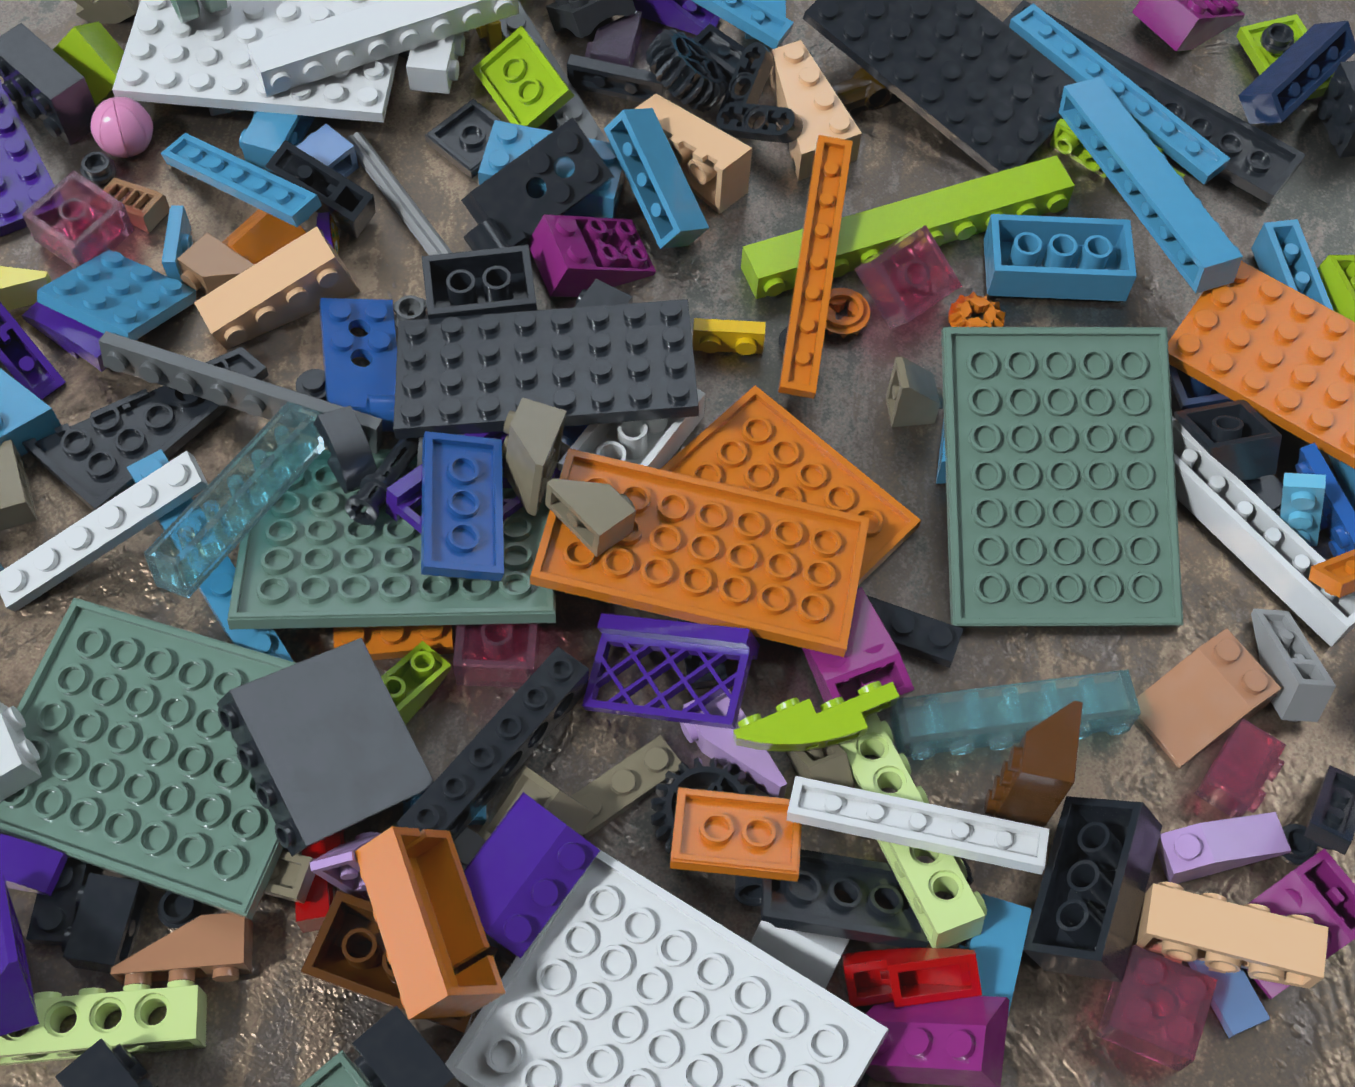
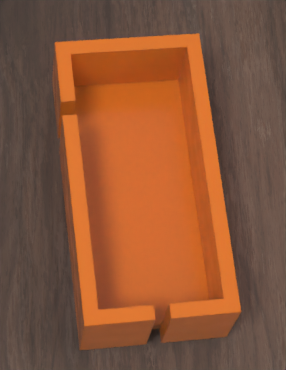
(428, 922)

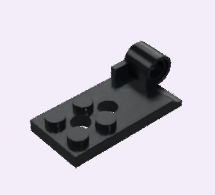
(503, 204)
(814, 908)

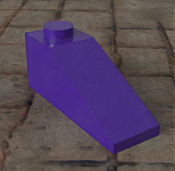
(677, 14)
(24, 360)

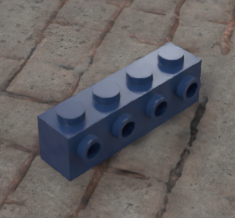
(1297, 73)

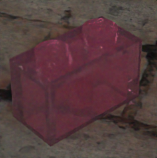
(1241, 769)

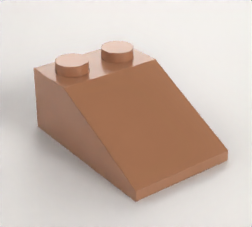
(1205, 697)

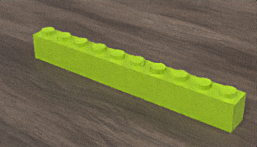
(947, 212)

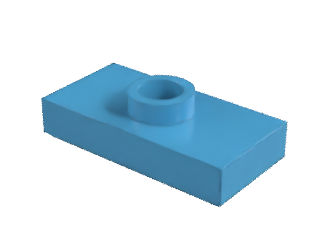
(177, 241)

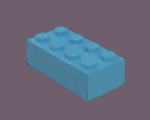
(511, 140)
(1059, 257)

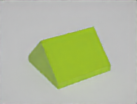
(94, 56)

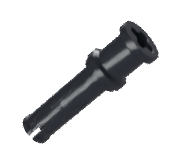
(368, 496)

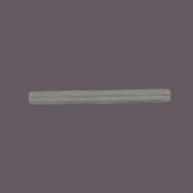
(397, 196)

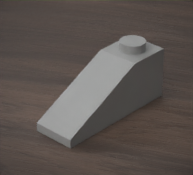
(1292, 665)

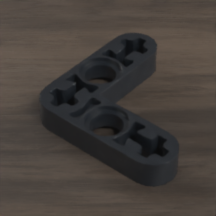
(755, 68)

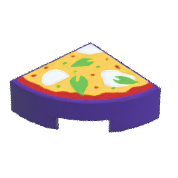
(330, 231)

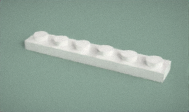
(101, 531)
(918, 825)

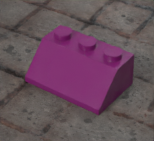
(942, 1042)

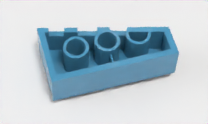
(23, 414)

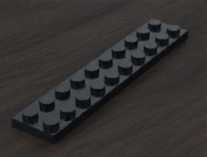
(1257, 159)

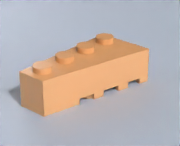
(805, 90)
(710, 159)
(276, 290)
(1231, 936)

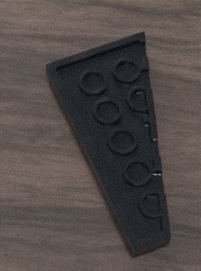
(95, 453)

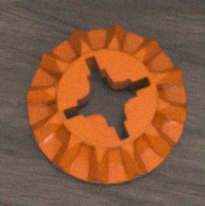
(961, 311)
(857, 312)

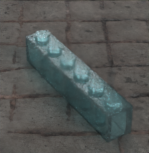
(235, 501)
(1006, 712)

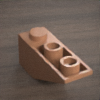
(202, 948)

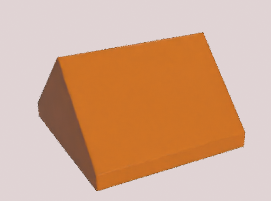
(262, 236)

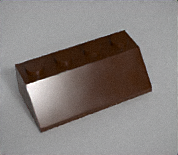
(1038, 770)
(354, 957)

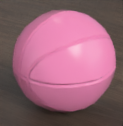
(121, 127)

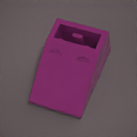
(1188, 22)
(582, 249)
(868, 658)
(1319, 892)

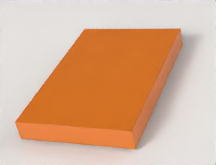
(735, 835)

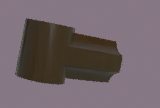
(862, 91)

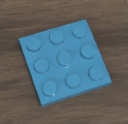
(117, 295)

